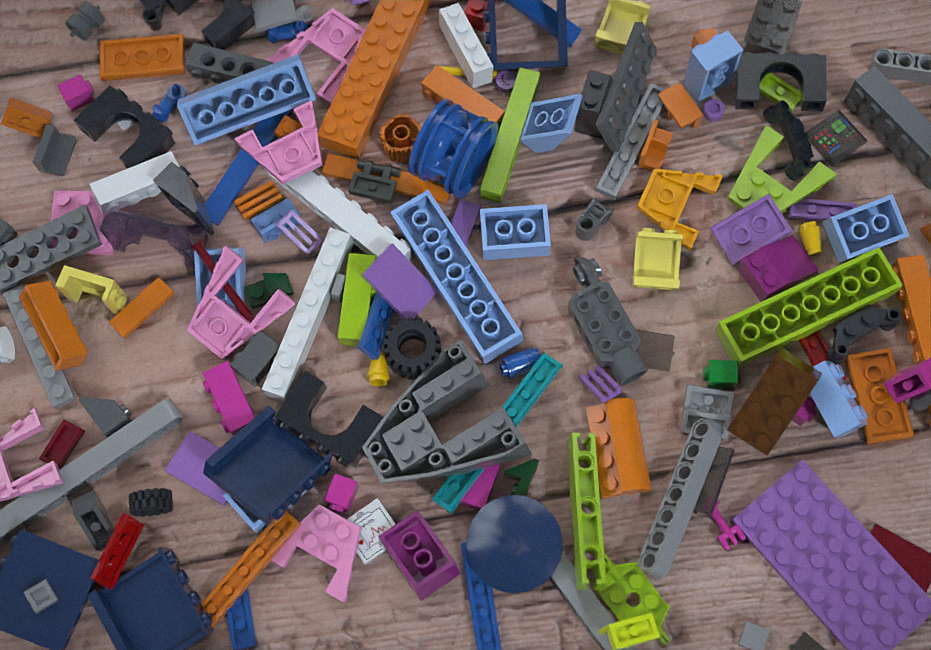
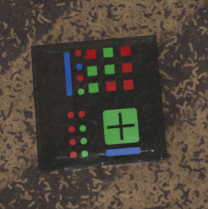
(835, 138)

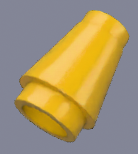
(810, 237)
(378, 371)

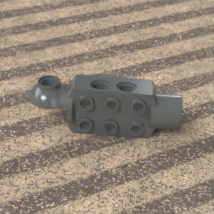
(605, 324)

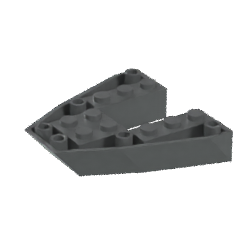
(409, 448)

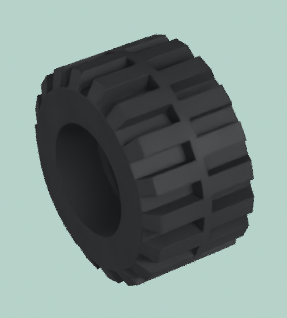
(407, 331)

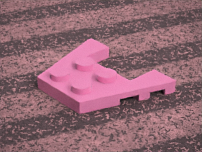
(291, 154)
(329, 539)

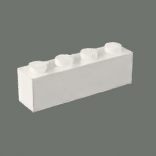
(465, 45)
(130, 184)

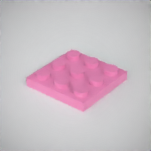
(70, 200)

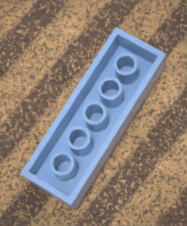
(246, 99)

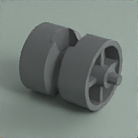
(83, 22)

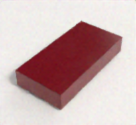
(62, 444)

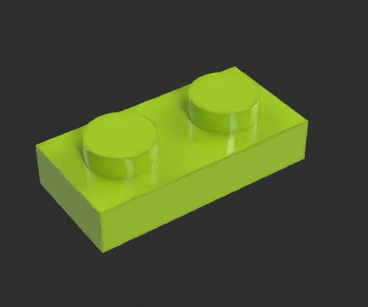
(777, 90)

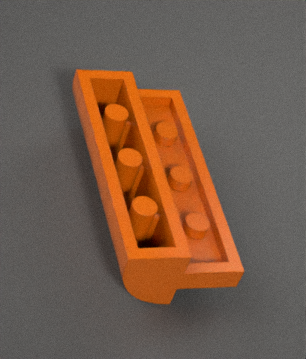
(619, 448)

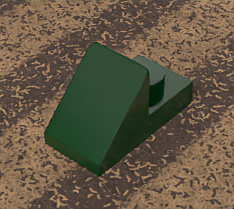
(261, 292)
(524, 474)

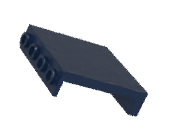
(266, 467)
(69, 575)
(153, 607)

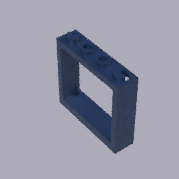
(562, 61)

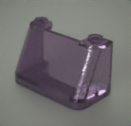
(129, 225)

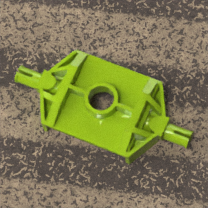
(629, 579)

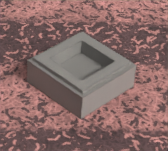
(338, 288)
(41, 596)
(753, 637)

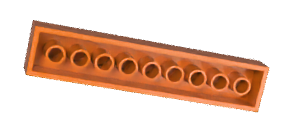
(371, 76)

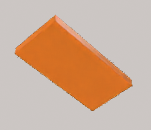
(142, 57)
(885, 419)

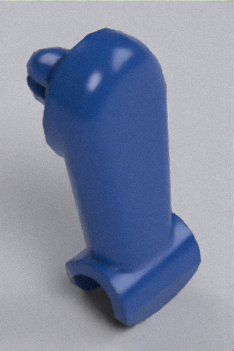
(286, 31)
(169, 102)

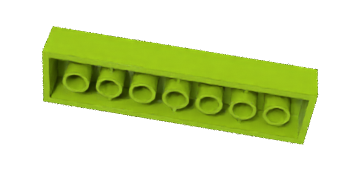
(808, 307)

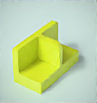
(631, 631)

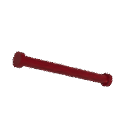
(229, 290)

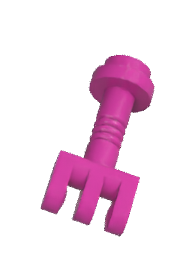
(727, 532)

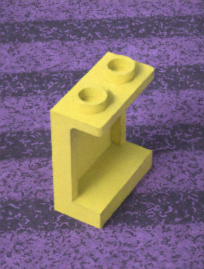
(619, 23)
(657, 259)
(75, 281)

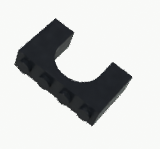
(227, 27)
(805, 69)
(114, 107)
(296, 416)

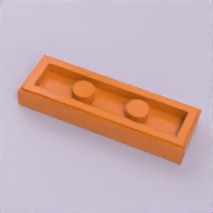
(141, 308)

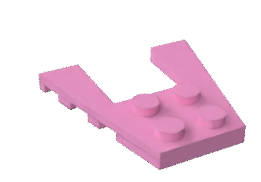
(333, 36)
(222, 326)
(39, 479)

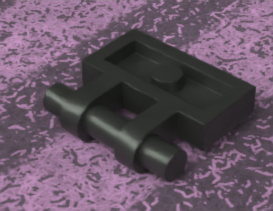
(372, 186)

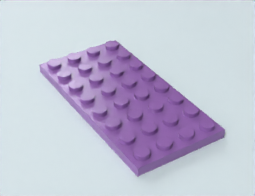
(833, 563)

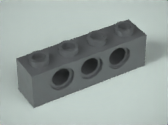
(222, 60)

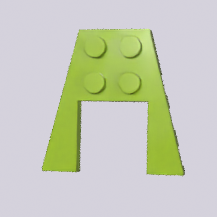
(755, 183)

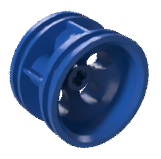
(453, 148)

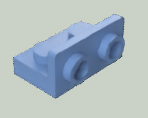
(266, 222)

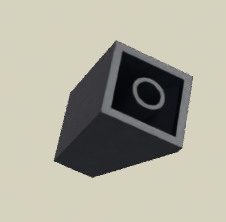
(592, 100)

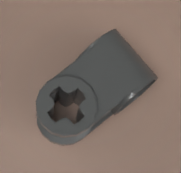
(595, 217)

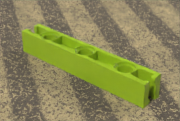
(508, 138)
(586, 527)

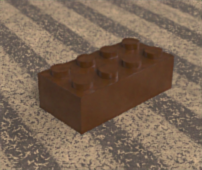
(774, 401)

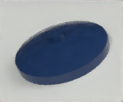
(514, 544)

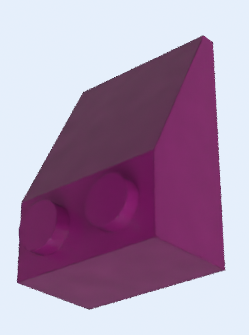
(776, 267)
(419, 555)

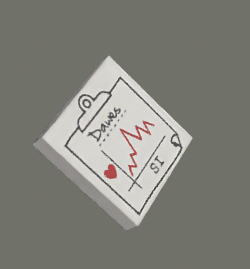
(373, 522)

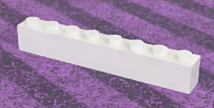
(343, 214)
(307, 315)

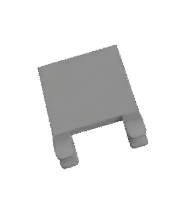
(278, 12)

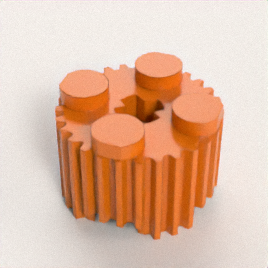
(399, 137)

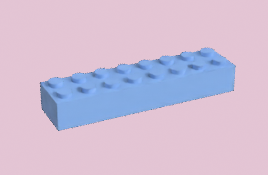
(457, 277)

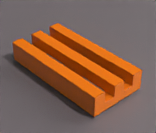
(256, 197)

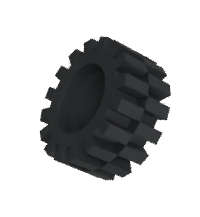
(150, 502)

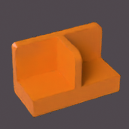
(680, 106)
(26, 117)
(655, 148)

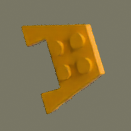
(667, 195)

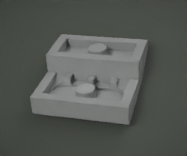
(707, 404)

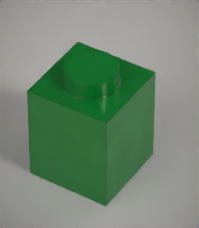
(721, 374)

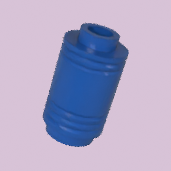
(519, 363)

